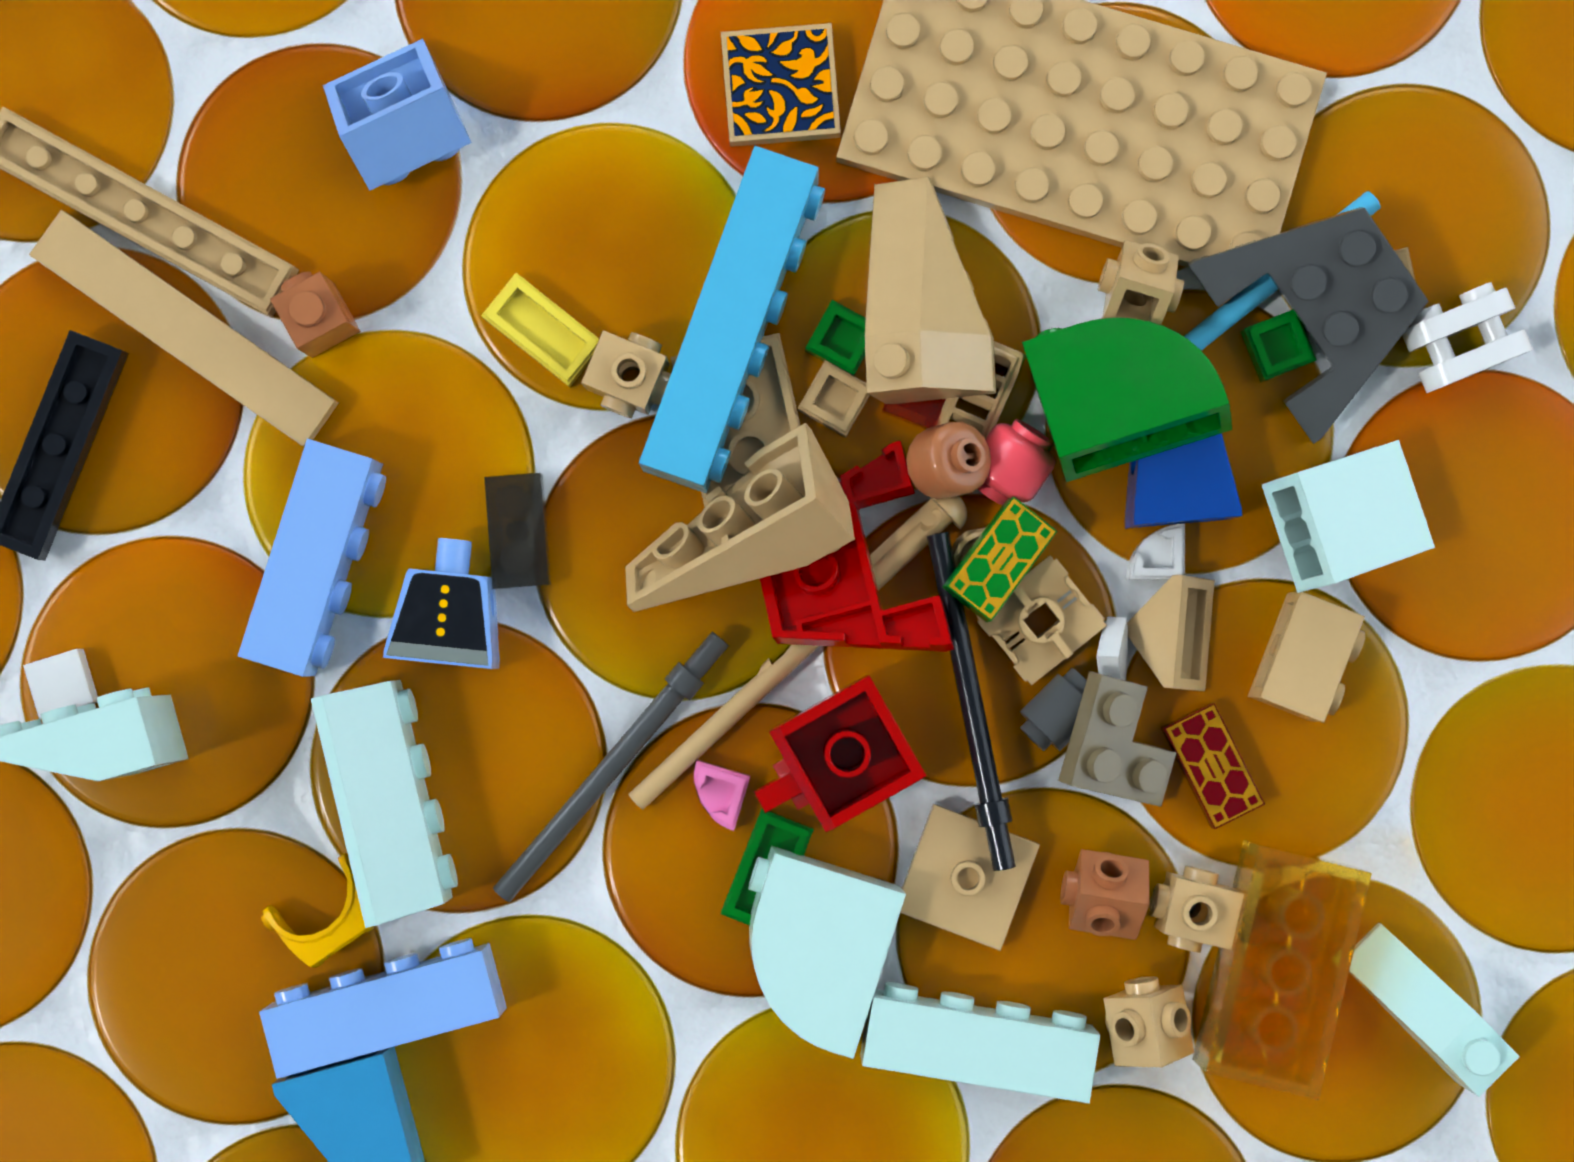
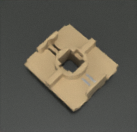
(1075, 625)

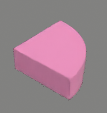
(720, 792)

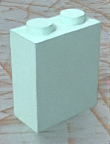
(1348, 516)

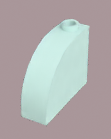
(820, 944)

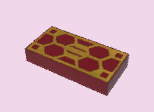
(1213, 765)

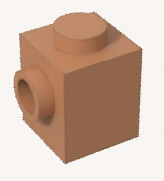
(314, 313)

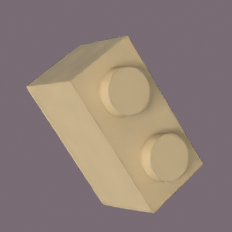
(1308, 657)

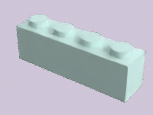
(980, 1044)

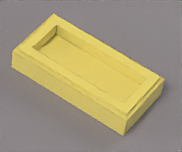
(542, 329)

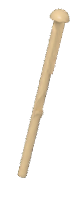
(886, 563)

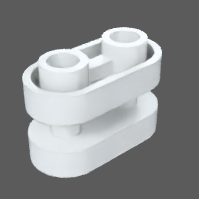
(1479, 307)

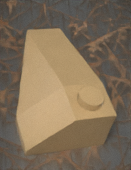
(765, 524)

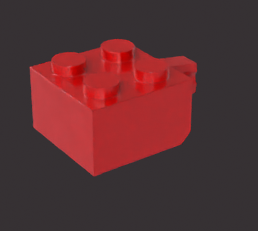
(841, 756)

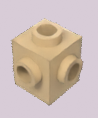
(1141, 283)
(616, 357)
(1212, 920)
(1148, 1024)

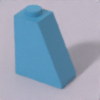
(354, 1109)

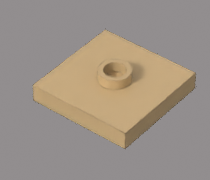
(955, 881)

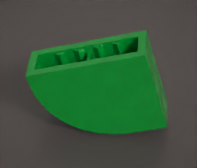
(1123, 392)

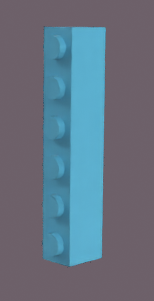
(731, 320)

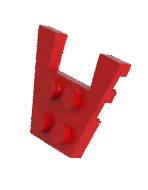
(838, 595)

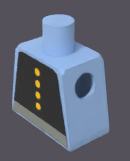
(446, 613)

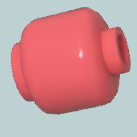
(1018, 462)

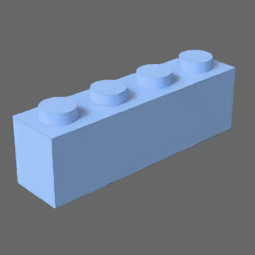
(312, 559)
(382, 1009)

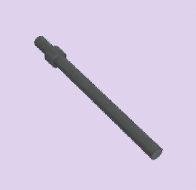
(682, 683)

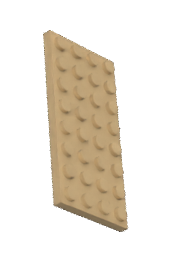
(1084, 120)

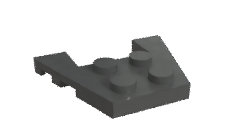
(1343, 290)

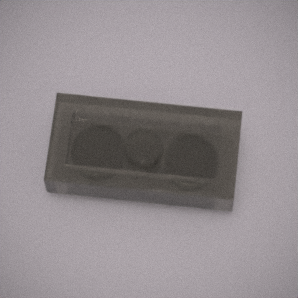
(517, 531)

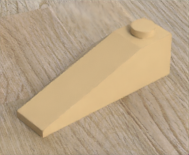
(921, 306)

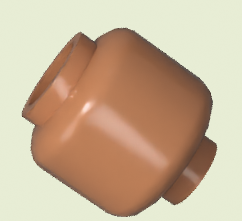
(943, 460)

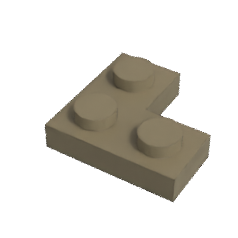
(1103, 749)

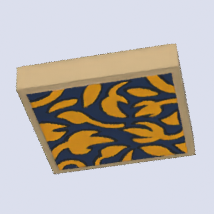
(780, 84)

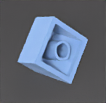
(396, 115)

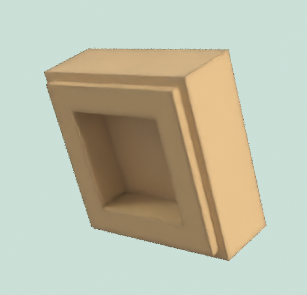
(834, 399)

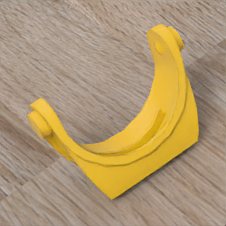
(323, 944)

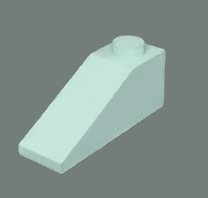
(1430, 1011)

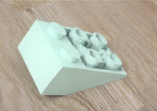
(117, 740)

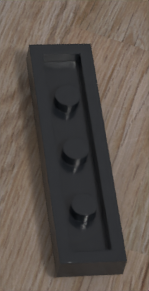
(58, 444)

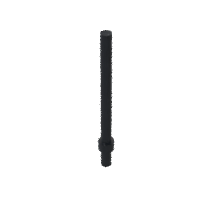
(993, 810)

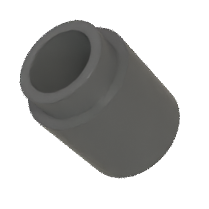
(1054, 711)

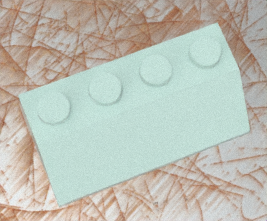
(384, 800)

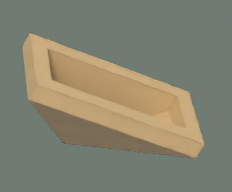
(1175, 632)

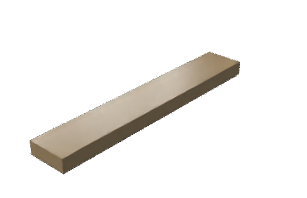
(141, 213)
(183, 328)

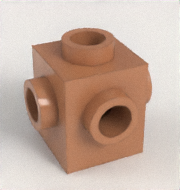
(1107, 894)

